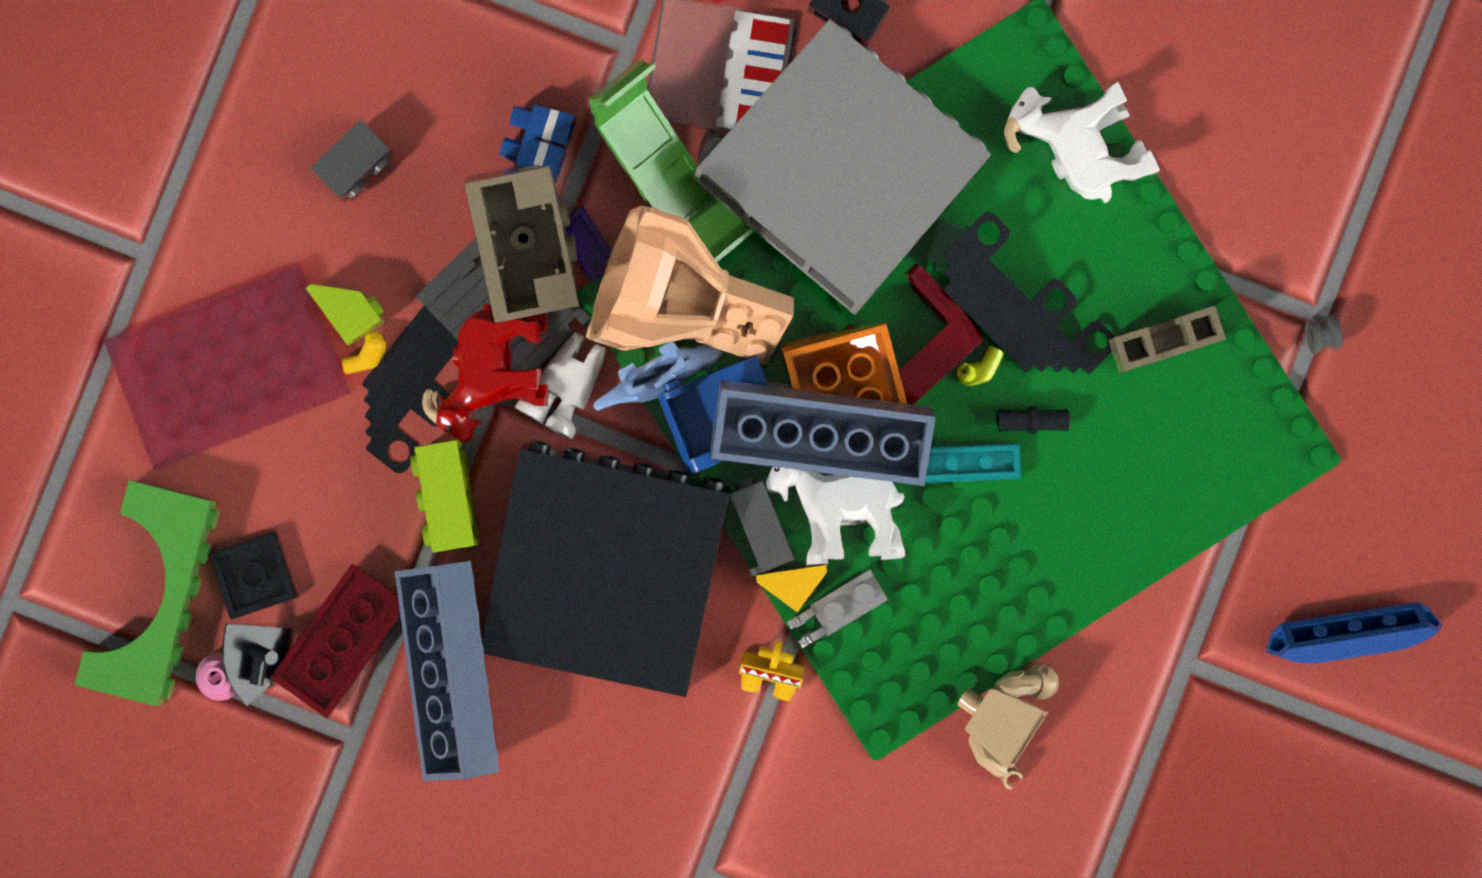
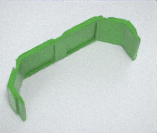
(659, 161)

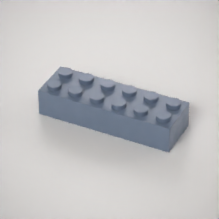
(822, 432)
(447, 672)

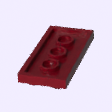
(339, 641)

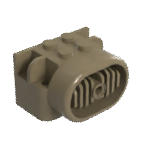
(523, 272)

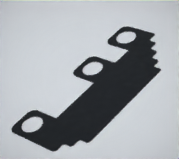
(1014, 322)
(402, 380)

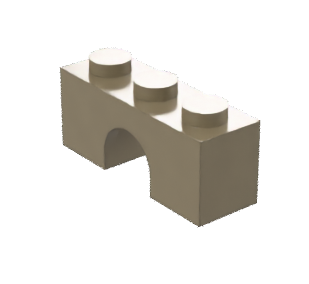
(1167, 339)

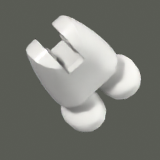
(569, 381)

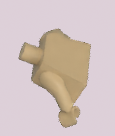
(1004, 722)

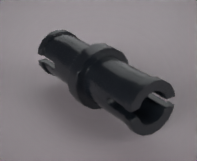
(1032, 420)

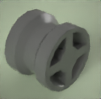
(1323, 334)

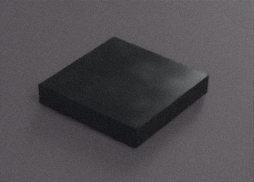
(253, 575)

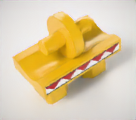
(773, 667)

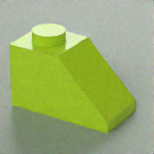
(348, 311)

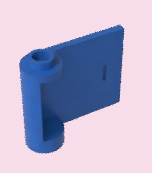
(692, 410)

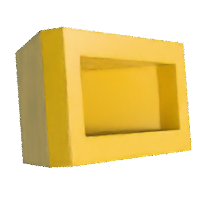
(792, 585)

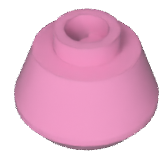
(208, 684)

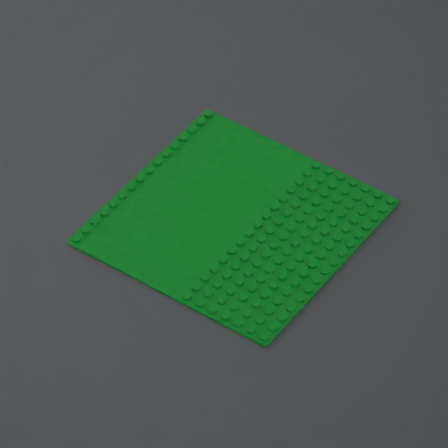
(1128, 494)

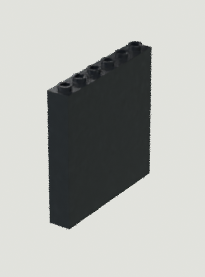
(604, 568)

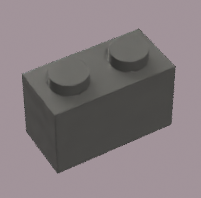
(353, 162)

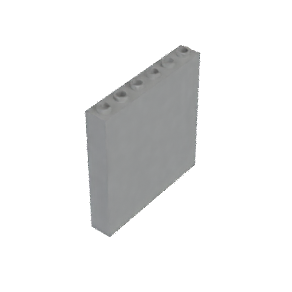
(841, 166)

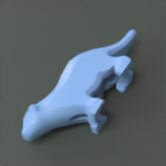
(645, 381)

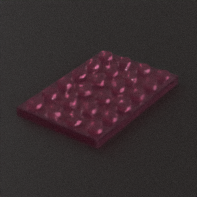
(226, 367)

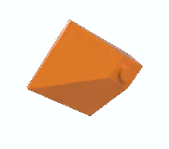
(846, 364)

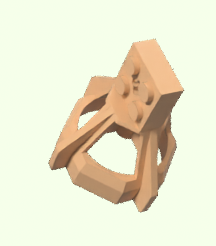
(670, 289)

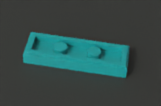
(974, 463)

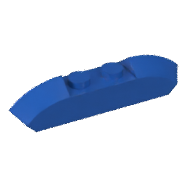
(1353, 634)

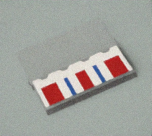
(716, 61)

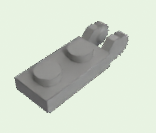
(841, 606)

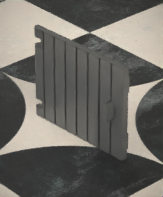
(456, 299)

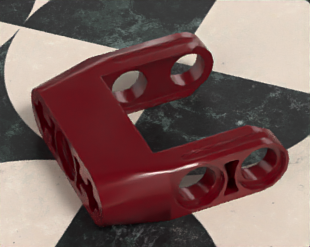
(946, 348)

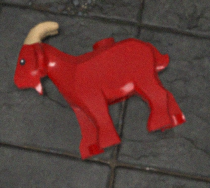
(486, 371)

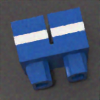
(543, 125)

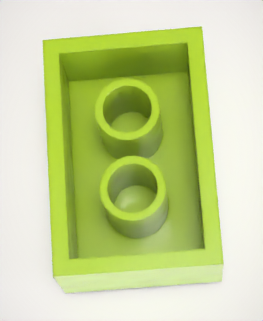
(445, 496)

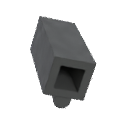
(760, 525)

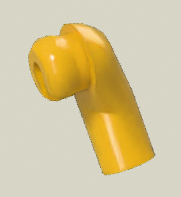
(369, 355)

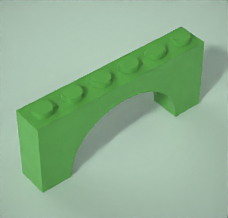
(181, 530)

